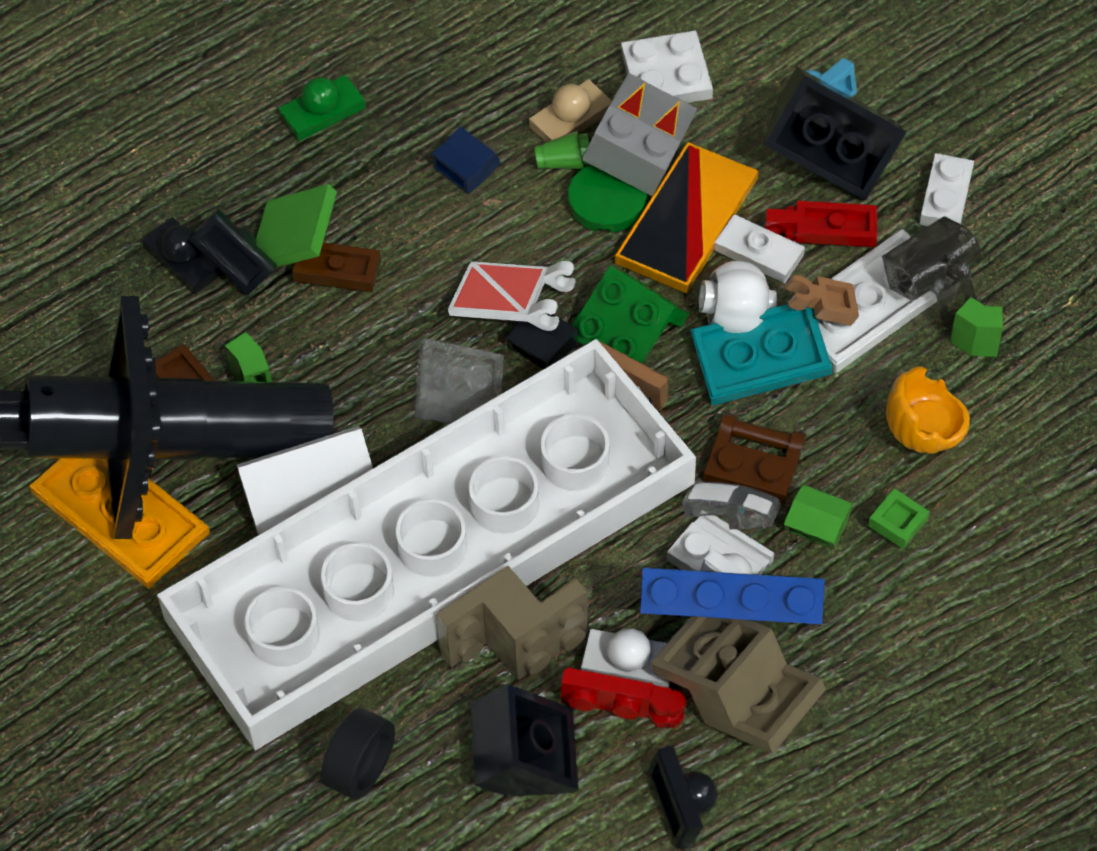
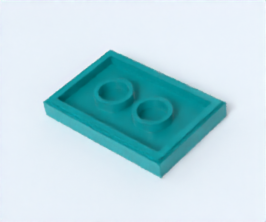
(773, 355)

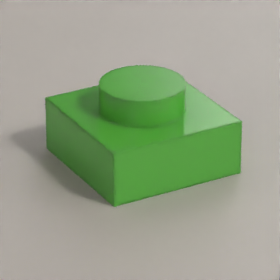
(898, 518)

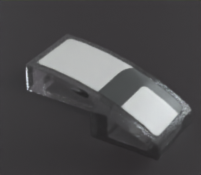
(741, 504)

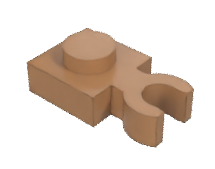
(828, 297)

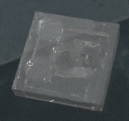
(455, 380)

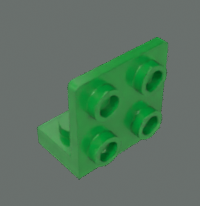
(626, 315)

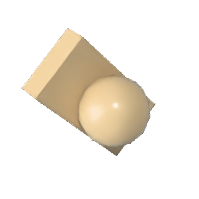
(571, 110)

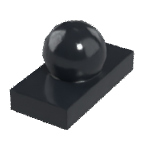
(233, 252)
(179, 256)
(681, 796)

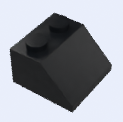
(523, 744)

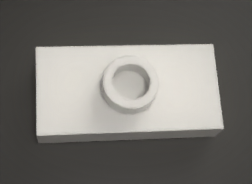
(761, 247)

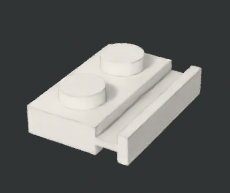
(713, 533)

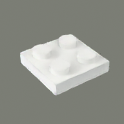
(670, 64)

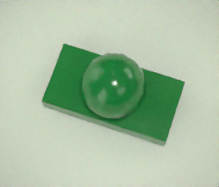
(321, 106)

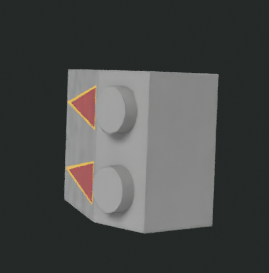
(639, 134)

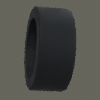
(357, 753)

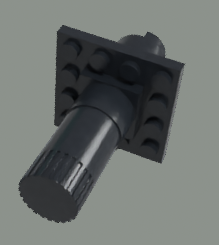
(147, 418)

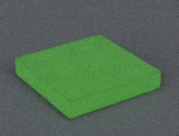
(296, 225)

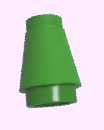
(563, 152)

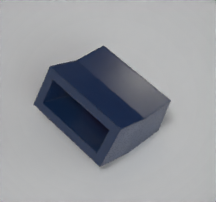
(465, 160)

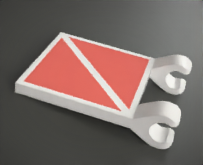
(511, 292)

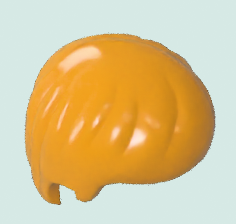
(925, 413)

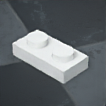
(946, 189)

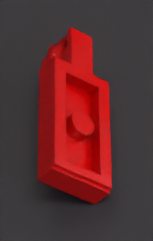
(825, 223)

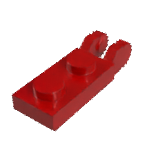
(623, 697)

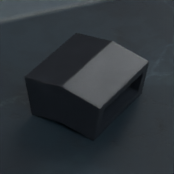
(543, 346)

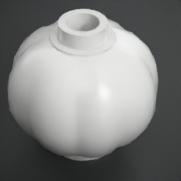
(736, 296)

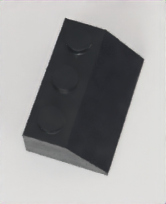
(832, 133)

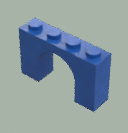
(732, 595)

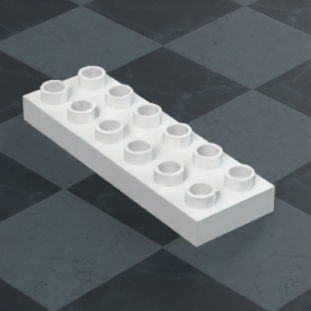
(371, 564)

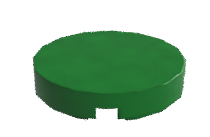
(604, 201)

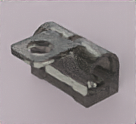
(936, 263)

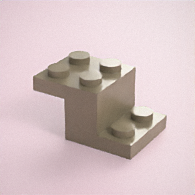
(513, 623)
(739, 679)

